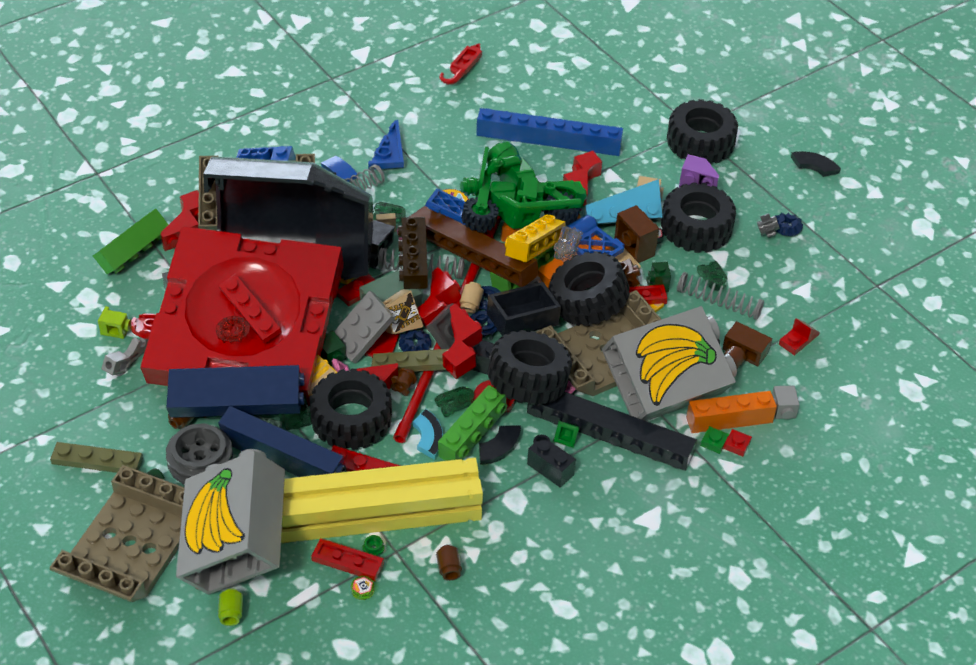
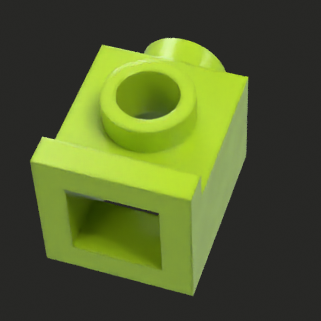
(114, 323)

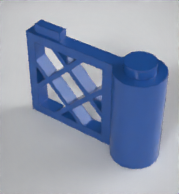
(446, 199)
(589, 227)

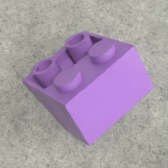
(698, 171)

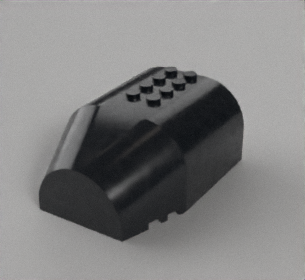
(293, 203)

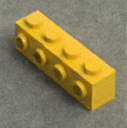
(534, 238)

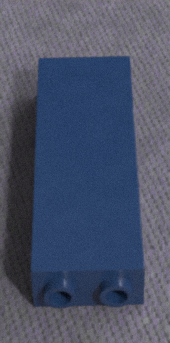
(248, 389)
(281, 447)

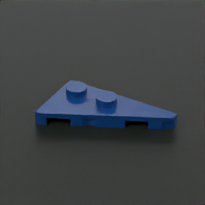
(389, 152)

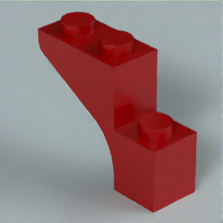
(584, 169)
(186, 218)
(443, 293)
(467, 333)

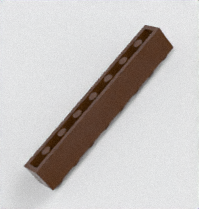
(476, 247)

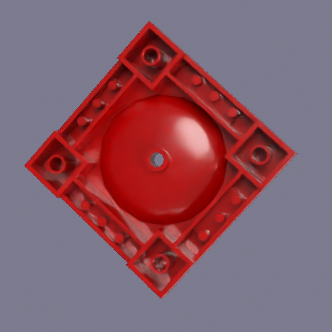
(287, 278)

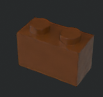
(753, 343)

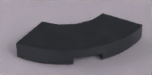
(815, 162)
(500, 445)

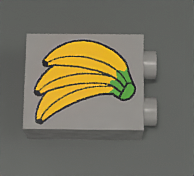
(669, 364)
(231, 522)

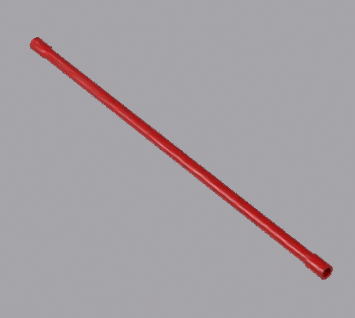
(405, 424)

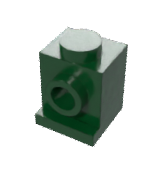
(659, 275)

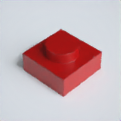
(737, 442)

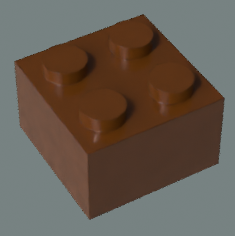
(637, 233)

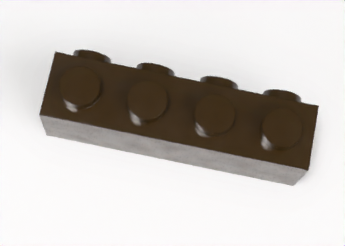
(414, 253)

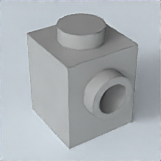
(786, 402)

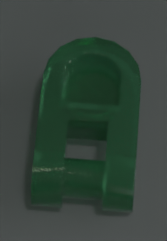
(386, 208)
(713, 274)
(461, 397)

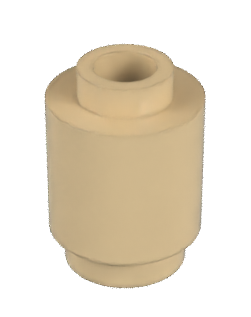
(471, 297)

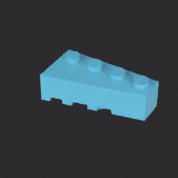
(645, 197)

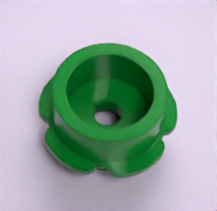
(373, 541)

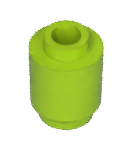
(230, 607)

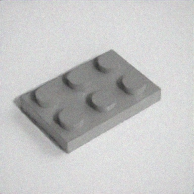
(364, 326)

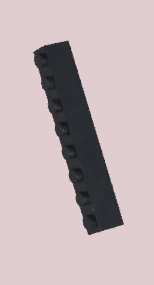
(619, 429)

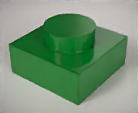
(714, 440)

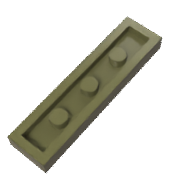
(415, 360)
(94, 457)

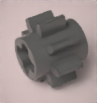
(768, 225)

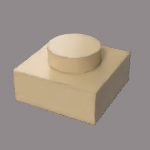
(387, 218)

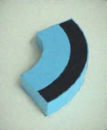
(430, 432)

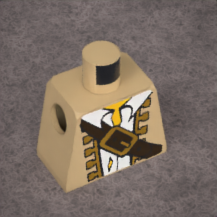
(405, 311)

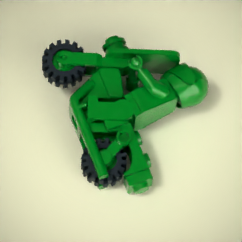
(518, 194)

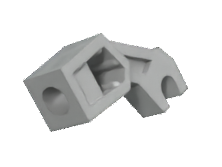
(118, 362)

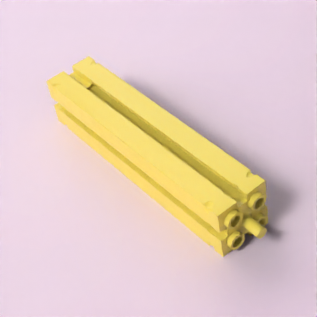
(381, 500)

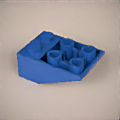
(282, 153)

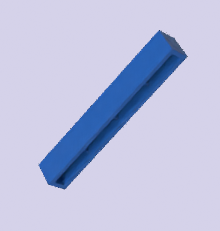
(549, 131)

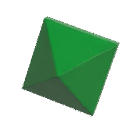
(566, 434)

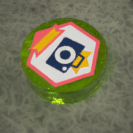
(362, 587)

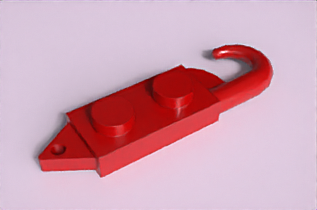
(463, 63)

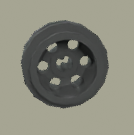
(191, 452)

